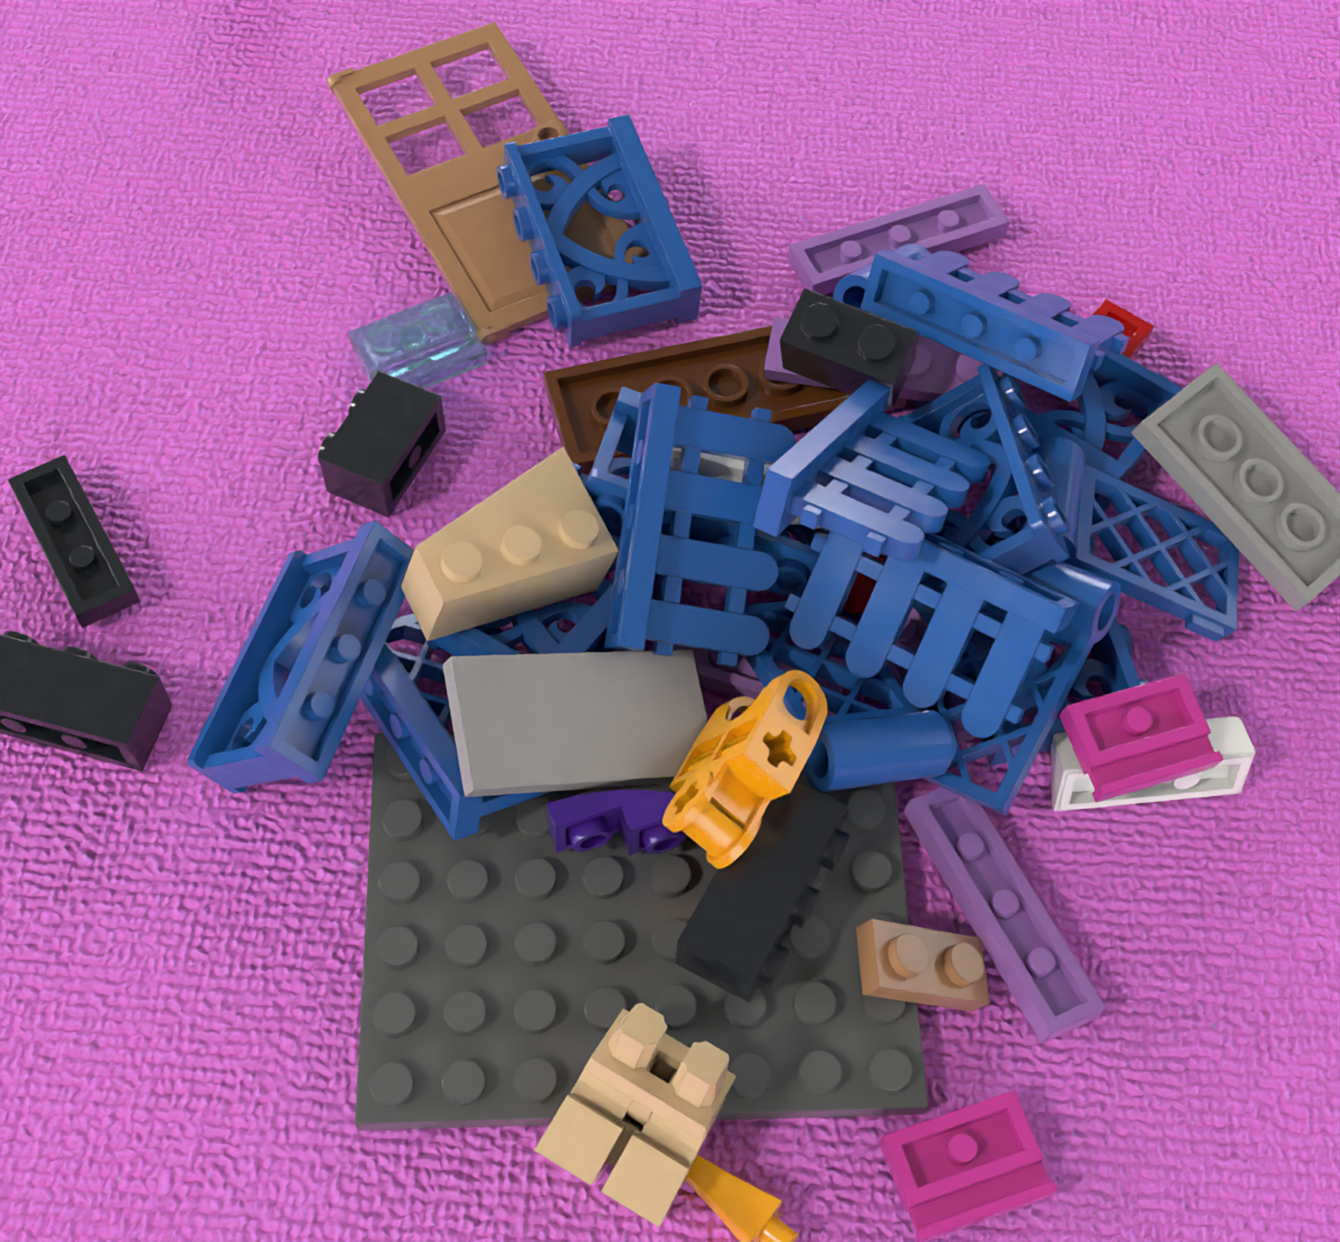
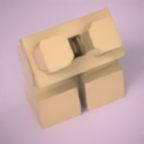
(655, 1082)

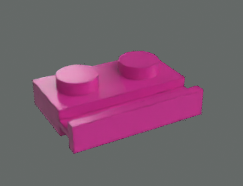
(1140, 736)
(967, 1166)

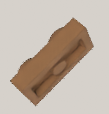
(922, 965)

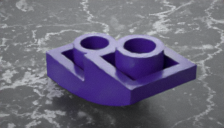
(592, 819)

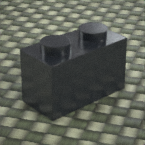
(846, 346)
(382, 443)

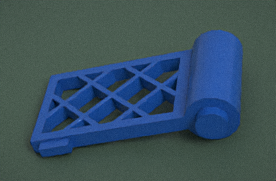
(1075, 494)
(1091, 621)
(860, 742)

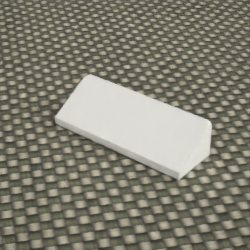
(1228, 735)

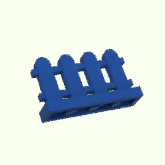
(992, 319)
(870, 478)
(676, 557)
(958, 611)

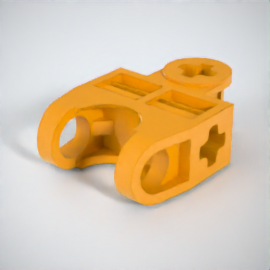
(743, 766)

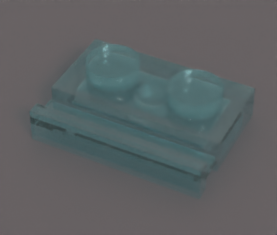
(420, 343)

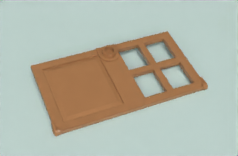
(460, 202)

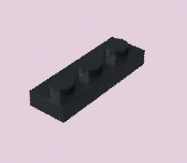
(73, 541)

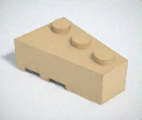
(511, 553)

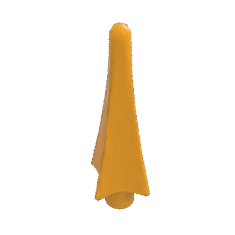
(742, 1207)

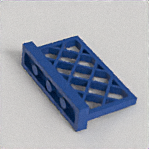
(420, 737)

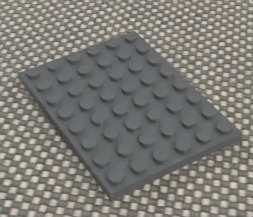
(512, 961)

